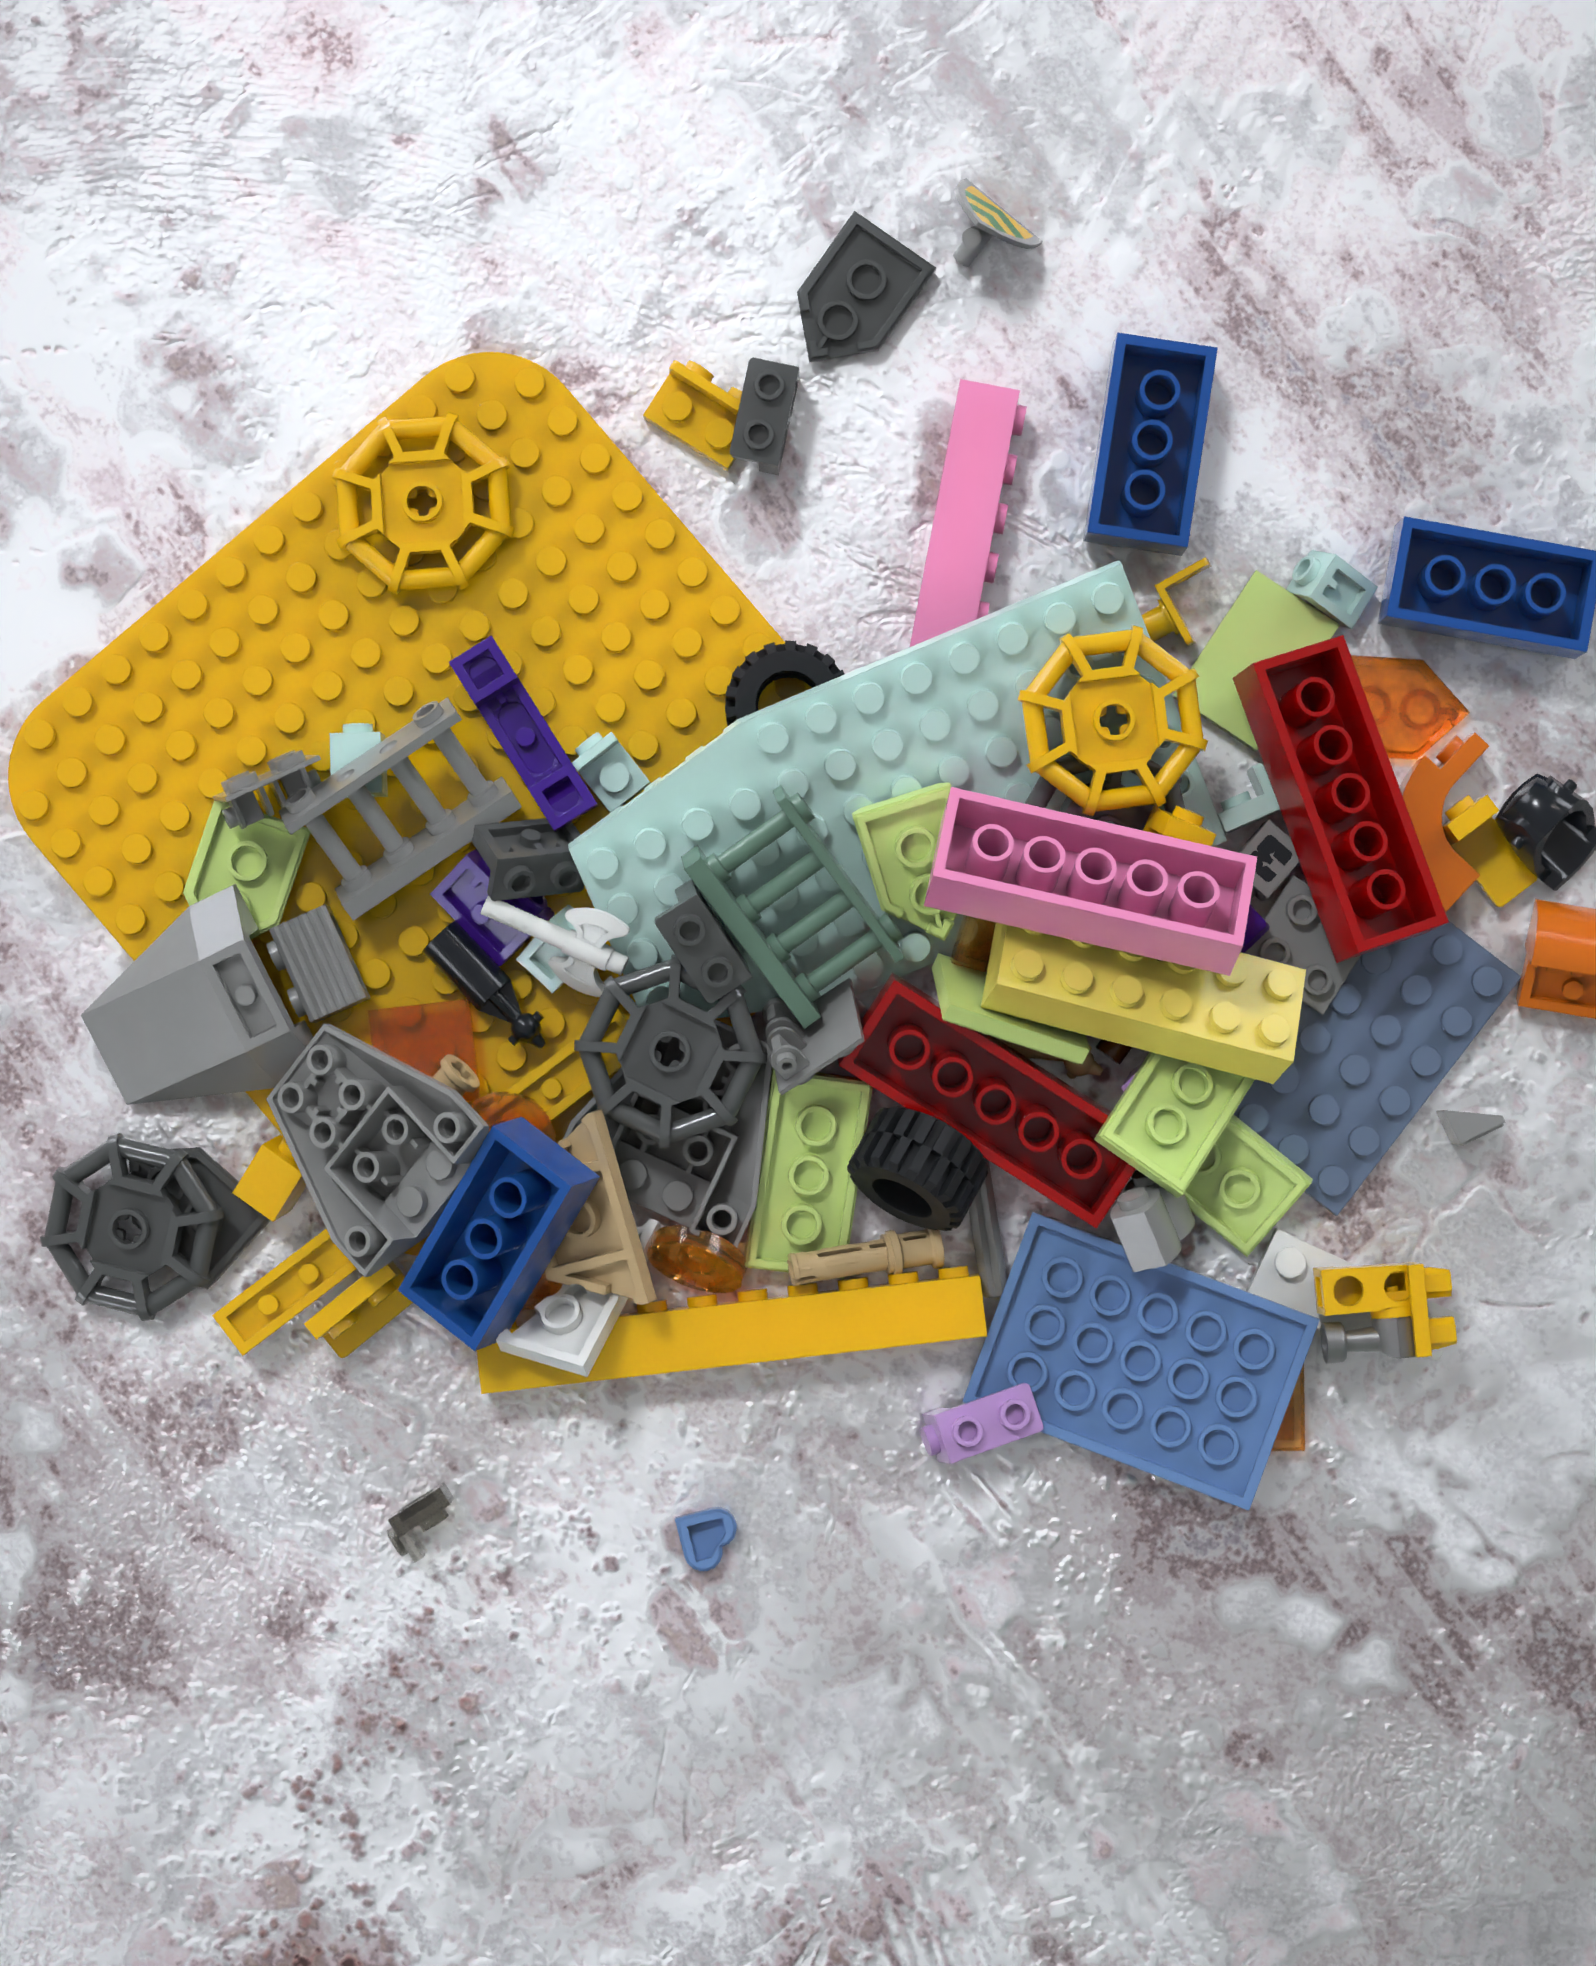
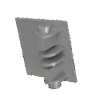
(239, 789)
(1300, 941)
(803, 1052)

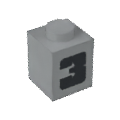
(1274, 858)

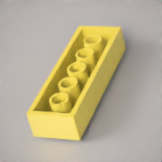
(1162, 1007)

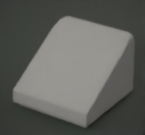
(1467, 1126)

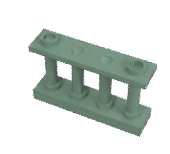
(744, 911)

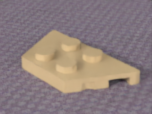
(603, 1241)

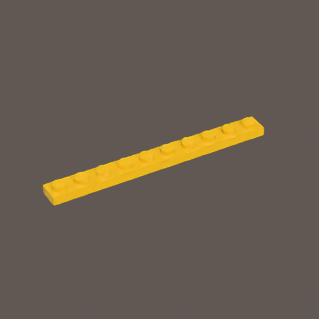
(322, 1265)

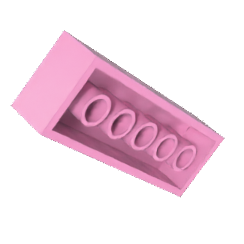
(1091, 881)

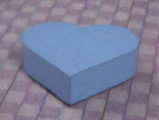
(704, 1535)

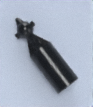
(482, 982)

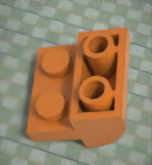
(1560, 960)

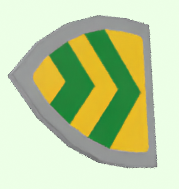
(988, 221)

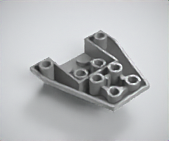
(196, 1011)
(373, 1144)
(703, 1179)

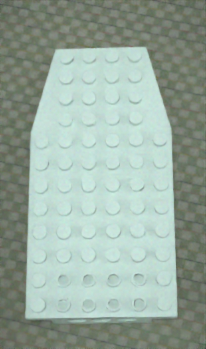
(854, 741)

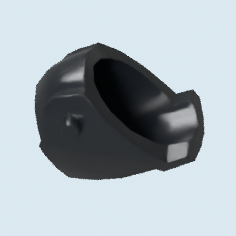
(1549, 828)

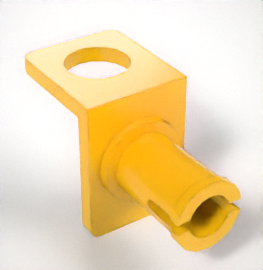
(1166, 617)

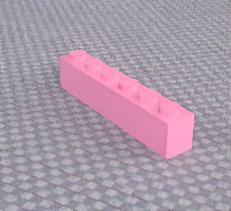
(968, 508)

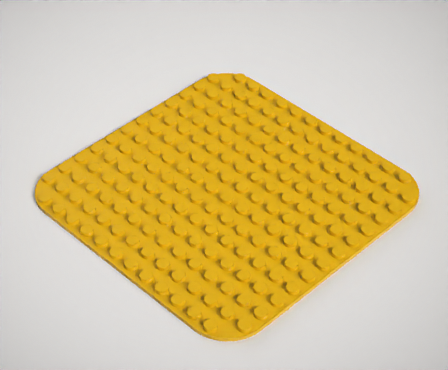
(288, 638)

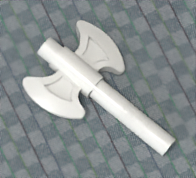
(584, 946)

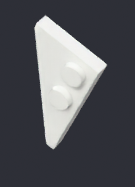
(571, 1324)

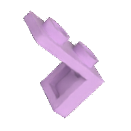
(981, 1424)

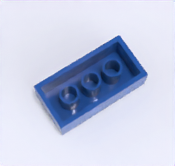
(1150, 444)
(1490, 588)
(498, 1232)

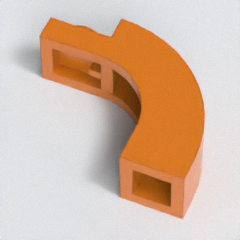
(1424, 796)

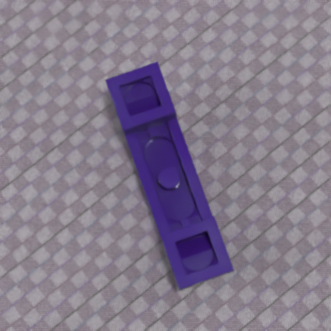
(523, 733)

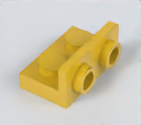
(696, 412)
(360, 1310)

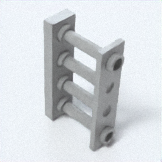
(403, 856)

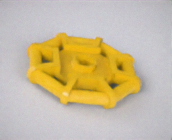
(404, 525)
(1094, 744)

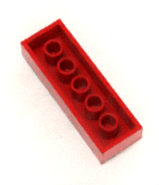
(1340, 798)
(992, 1096)

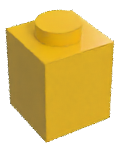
(271, 1180)

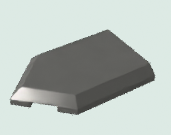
(859, 291)
(240, 1220)

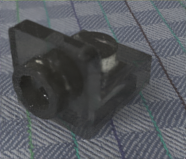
(424, 1511)

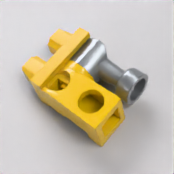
(1397, 1304)

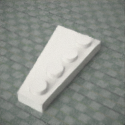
(1288, 1279)

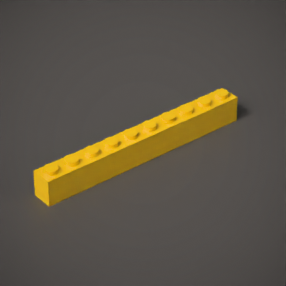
(765, 1329)

